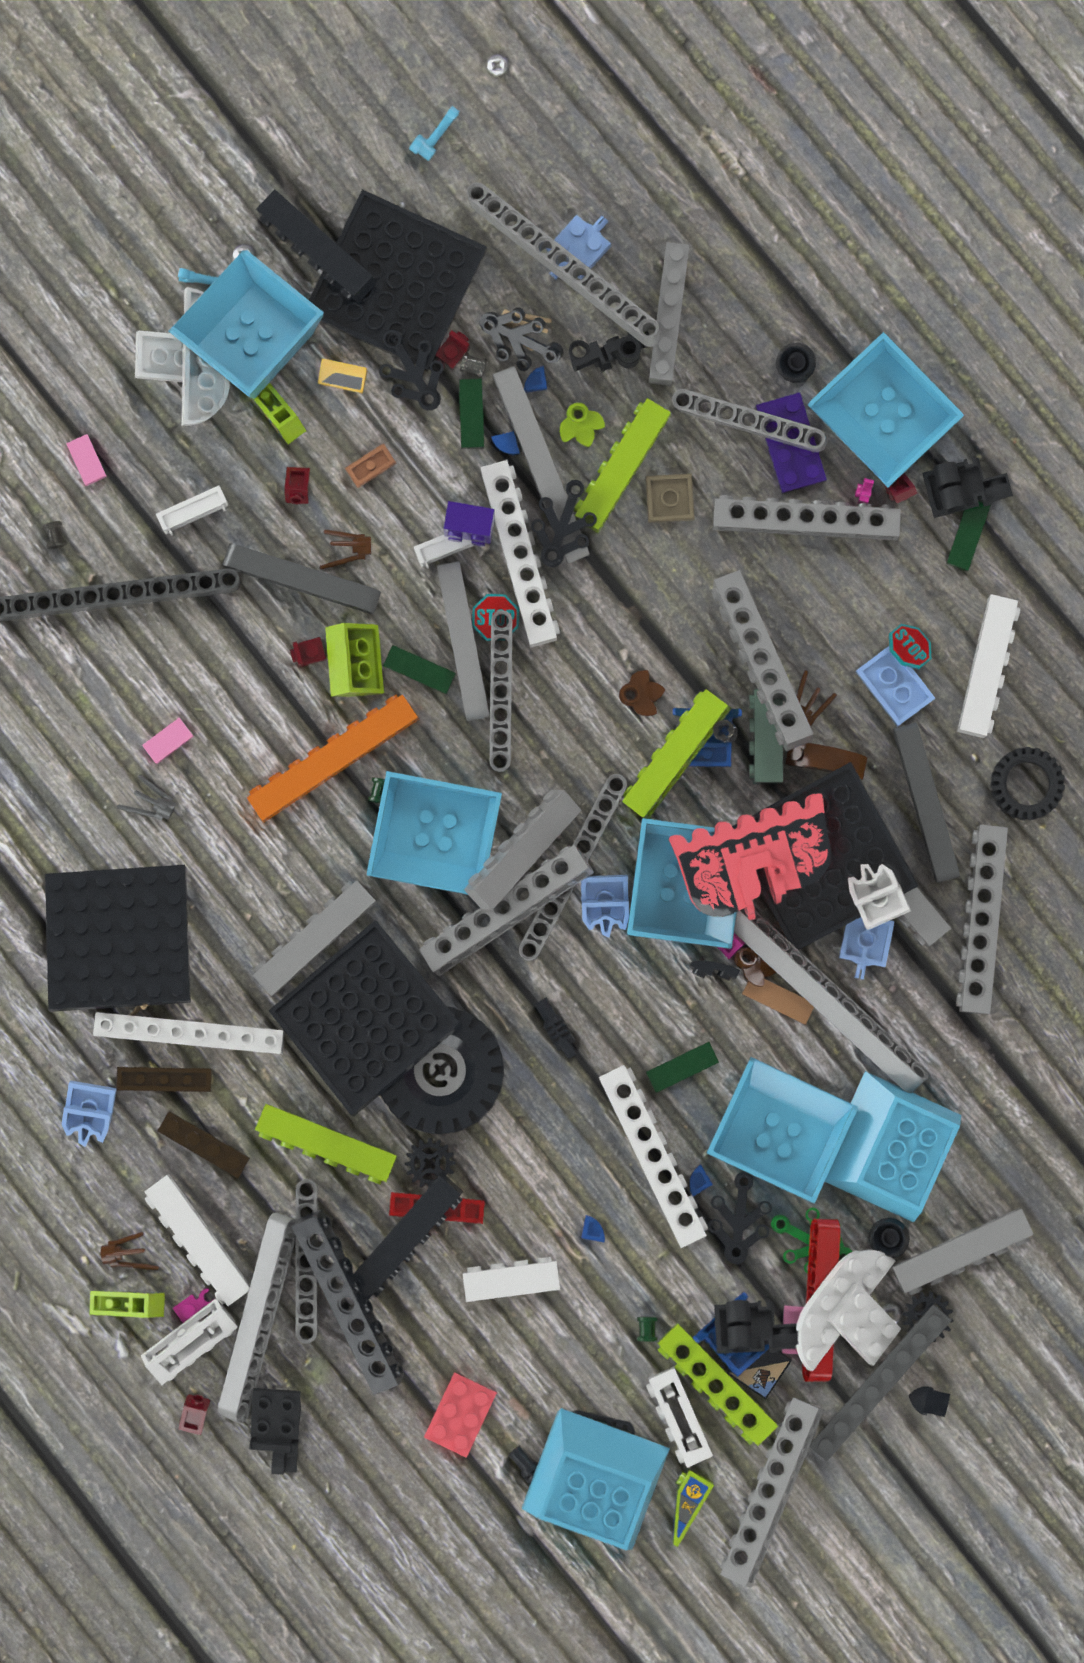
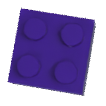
(469, 523)

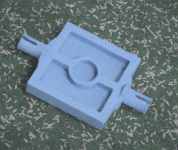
(583, 241)
(866, 946)

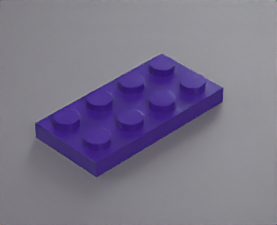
(793, 465)

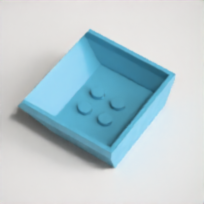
(248, 324)
(885, 409)
(432, 832)
(660, 897)
(782, 1130)
(893, 1147)
(595, 1479)

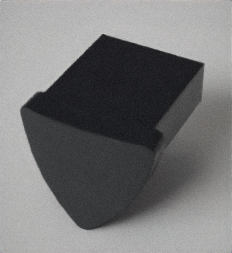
(929, 1401)

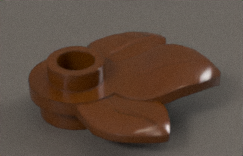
(644, 691)
(756, 967)

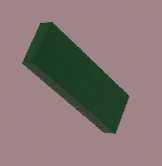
(471, 413)
(967, 537)
(419, 669)
(682, 1067)

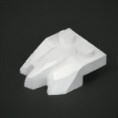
(877, 896)

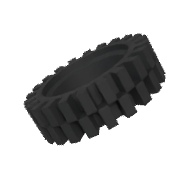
(1053, 773)

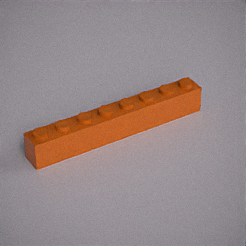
(332, 758)

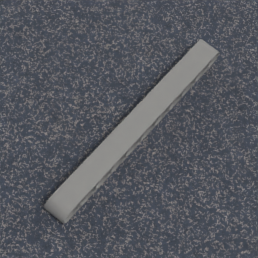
(566, 273)
(830, 1001)

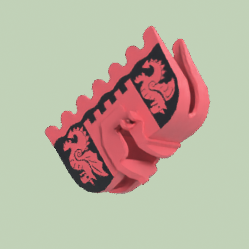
(723, 866)

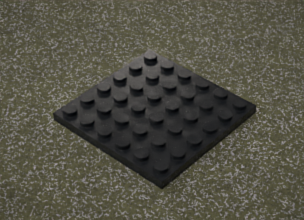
(418, 275)
(855, 838)
(117, 938)
(364, 1018)

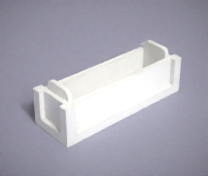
(192, 509)
(438, 549)

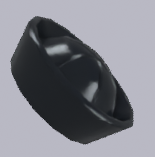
(795, 362)
(889, 1237)

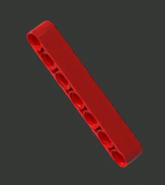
(823, 1256)

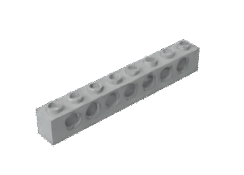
(817, 527)
(735, 586)
(997, 838)
(519, 910)
(746, 1573)

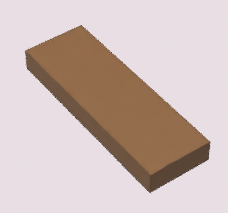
(780, 1000)

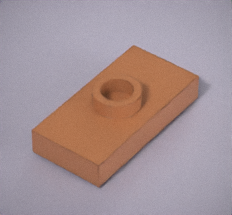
(370, 465)

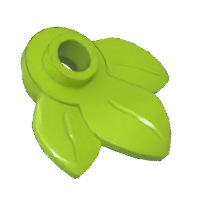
(581, 428)

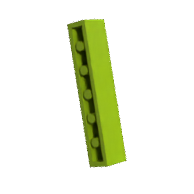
(623, 464)
(676, 754)
(326, 1143)

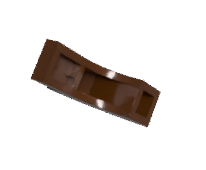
(825, 758)

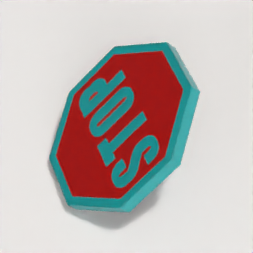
(485, 609)
(910, 646)

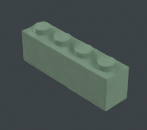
(766, 751)

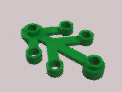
(802, 1236)

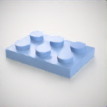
(895, 686)

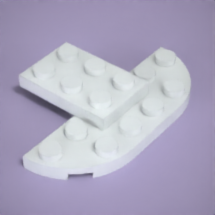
(168, 359)
(846, 1308)

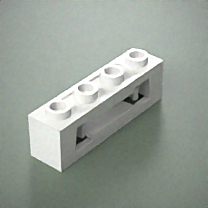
(189, 1342)
(695, 1453)

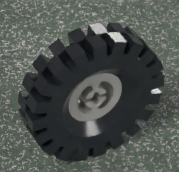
(466, 1096)

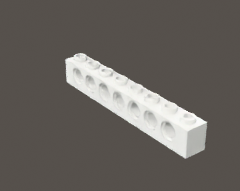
(536, 634)
(189, 1033)
(684, 1234)

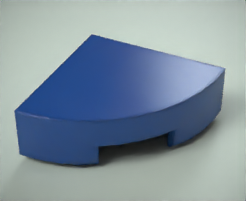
(536, 381)
(506, 443)
(699, 1181)
(593, 1230)

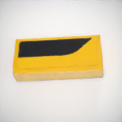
(342, 375)

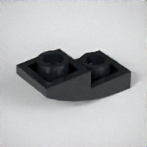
(706, 968)

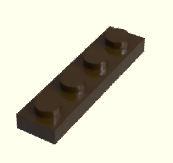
(164, 1079)
(203, 1144)

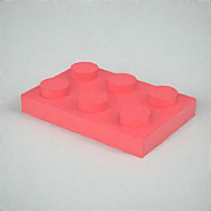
(460, 1414)

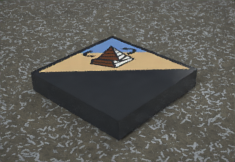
(763, 1373)

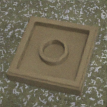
(670, 498)

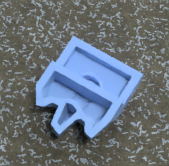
(605, 902)
(88, 1110)

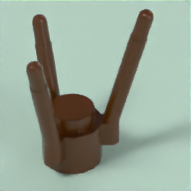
(360, 544)
(806, 709)
(112, 1253)

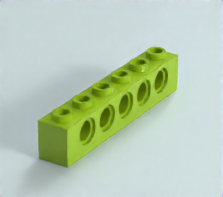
(763, 1423)

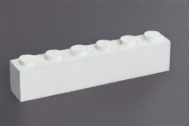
(987, 666)
(198, 1240)

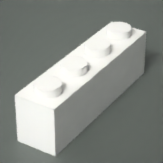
(511, 1280)

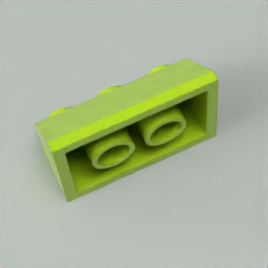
(354, 660)

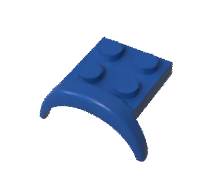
(714, 752)
(735, 1361)

